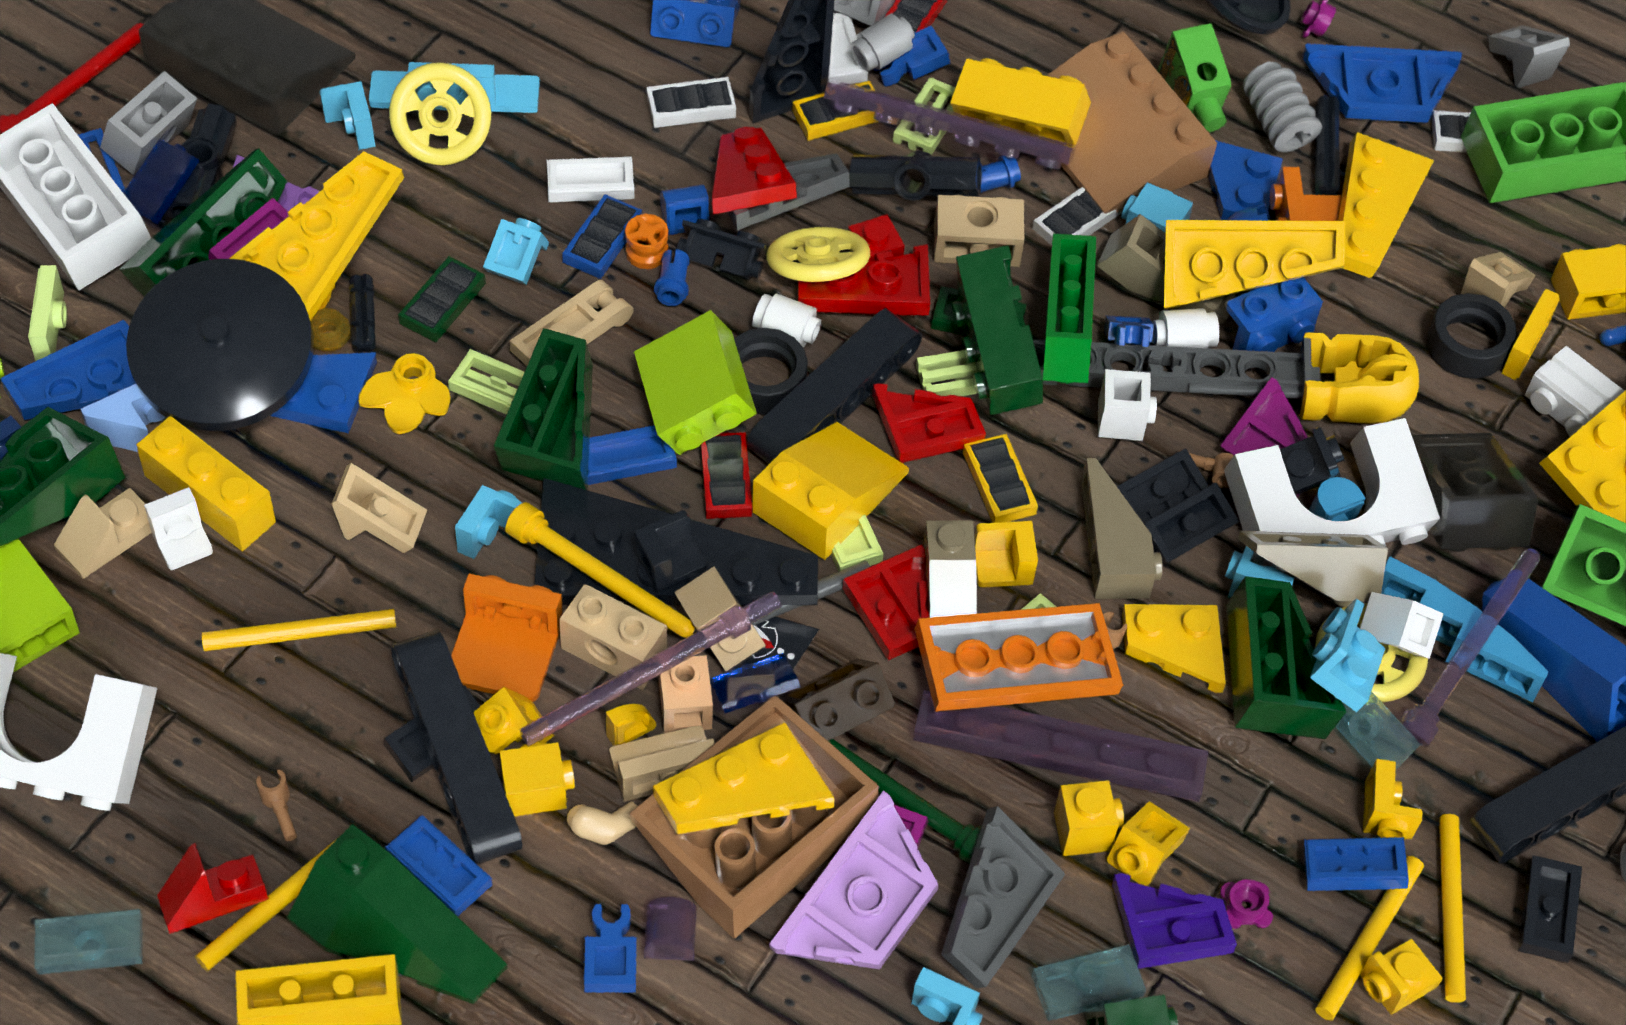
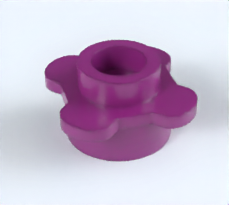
(1317, 17)
(1247, 891)

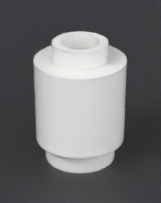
(788, 316)
(1186, 328)

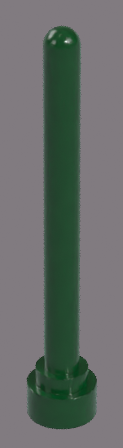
(963, 836)

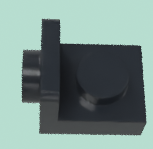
(1312, 461)

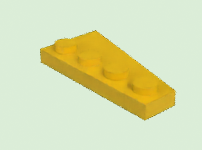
(1376, 198)
(1236, 255)

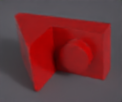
(201, 895)

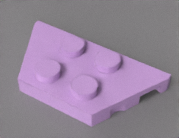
(863, 896)

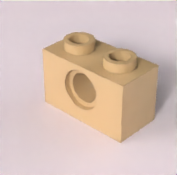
(977, 224)
(609, 632)

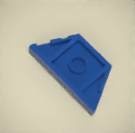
(1383, 81)

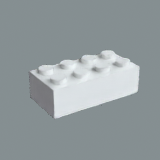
(68, 197)

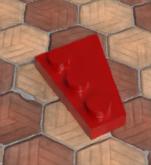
(749, 172)
(887, 282)

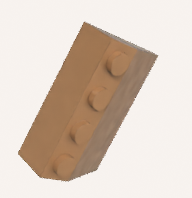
(1133, 127)
(753, 864)

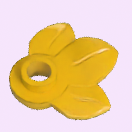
(403, 398)

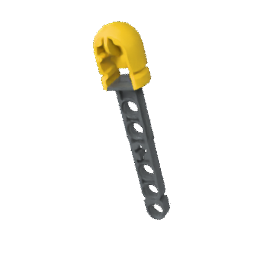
(1371, 384)

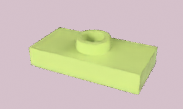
(47, 313)

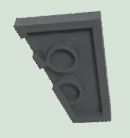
(813, 179)
(999, 898)

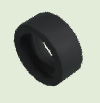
(1481, 312)
(777, 345)

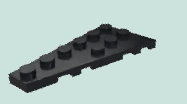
(606, 531)

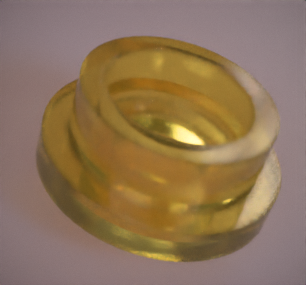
(330, 320)

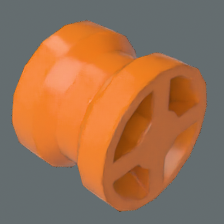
(648, 230)

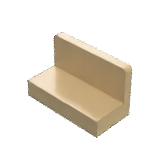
(654, 759)

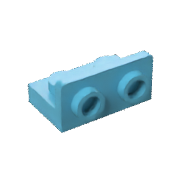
(1347, 657)

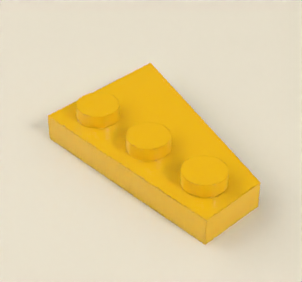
(742, 782)

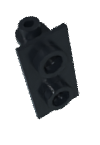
(739, 250)

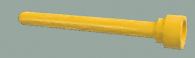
(528, 525)

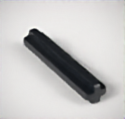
(1327, 147)

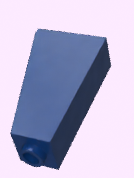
(1581, 659)

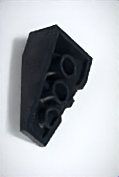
(795, 60)

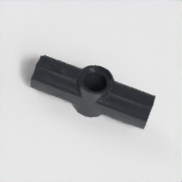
(208, 144)
(889, 175)

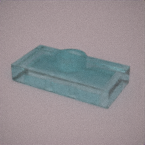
(1377, 733)
(88, 941)
(1088, 982)

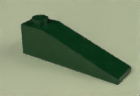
(206, 221)
(49, 471)

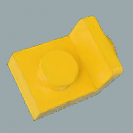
(503, 717)
(1382, 804)
(1146, 843)
(1399, 976)

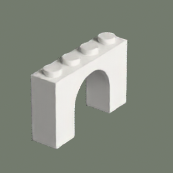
(1394, 481)
(104, 755)

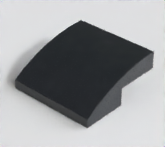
(1178, 505)

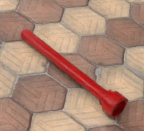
(77, 78)

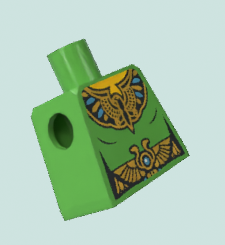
(1197, 73)

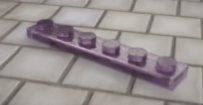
(966, 128)
(1066, 747)

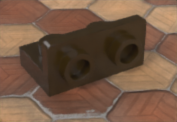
(842, 698)

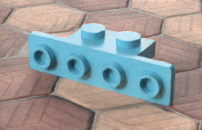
(504, 92)

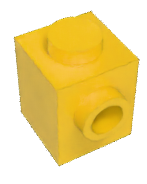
(536, 778)
(1087, 817)

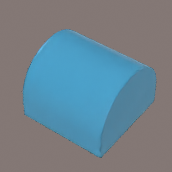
(1337, 500)

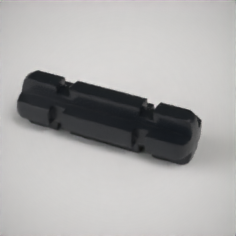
(362, 313)

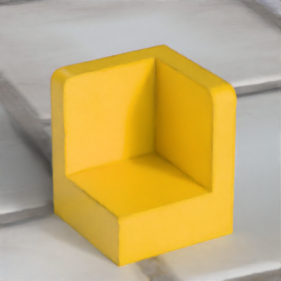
(1005, 554)

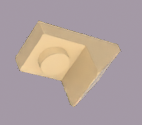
(1496, 277)
(373, 506)
(101, 534)
(704, 602)

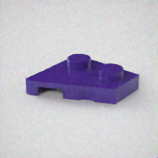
(1170, 924)

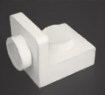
(178, 529)

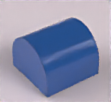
(684, 204)

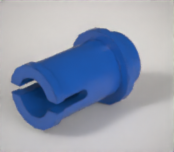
(1000, 173)
(672, 285)

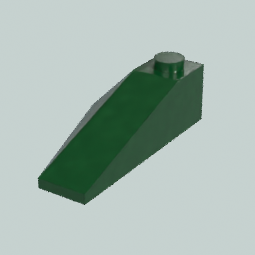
(372, 906)

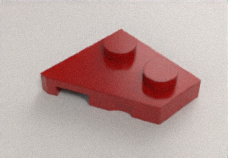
(927, 422)
(892, 600)

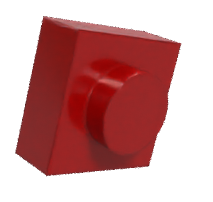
(879, 235)

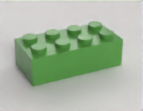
(1549, 142)
(1591, 564)

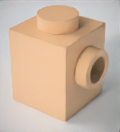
(686, 695)

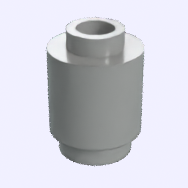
(883, 42)

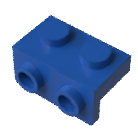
(695, 20)
(1274, 315)

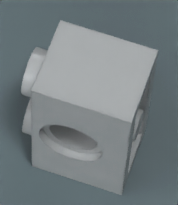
(154, 114)

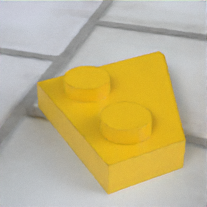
(1177, 639)

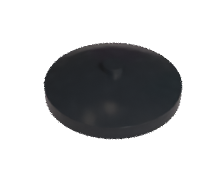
(220, 344)

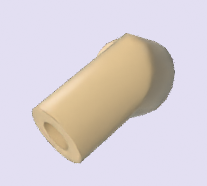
(599, 825)

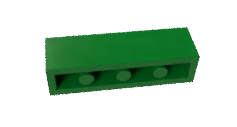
(1070, 309)

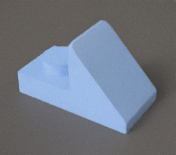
(122, 417)

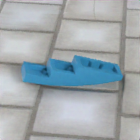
(1502, 657)

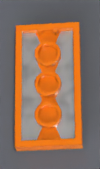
(1017, 657)

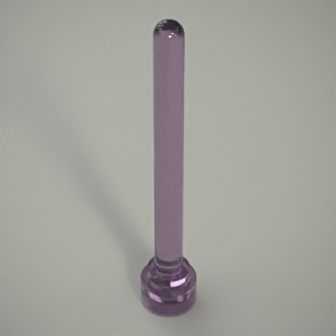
(1423, 718)

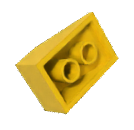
(825, 487)

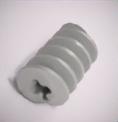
(1281, 107)

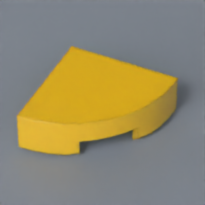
(628, 723)

